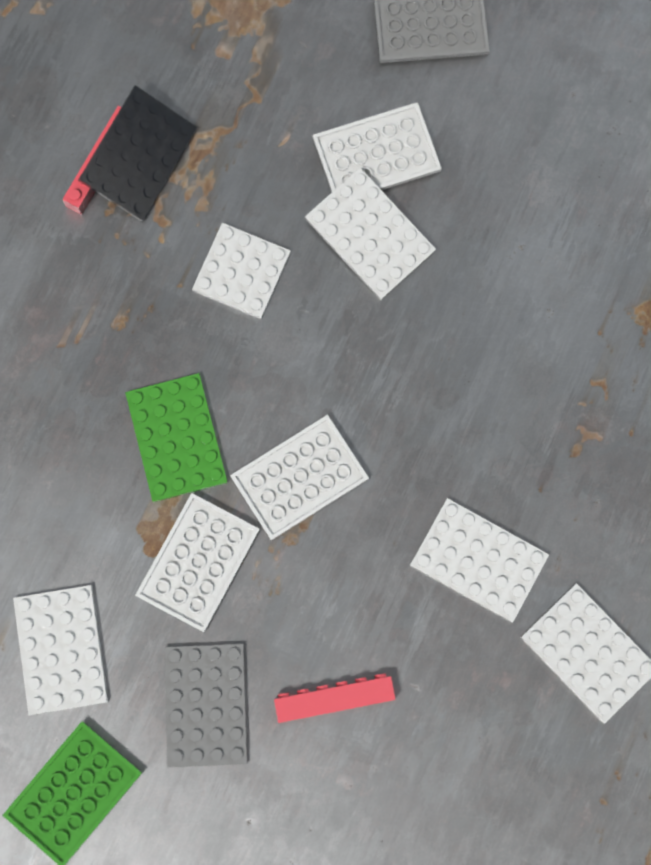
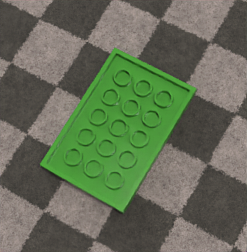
(176, 437)
(72, 794)

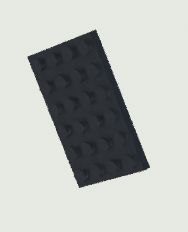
(137, 153)

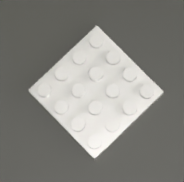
(241, 270)

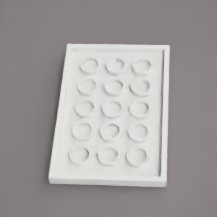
(386, 147)
(370, 233)
(299, 477)
(479, 560)
(197, 562)
(60, 650)
(589, 653)

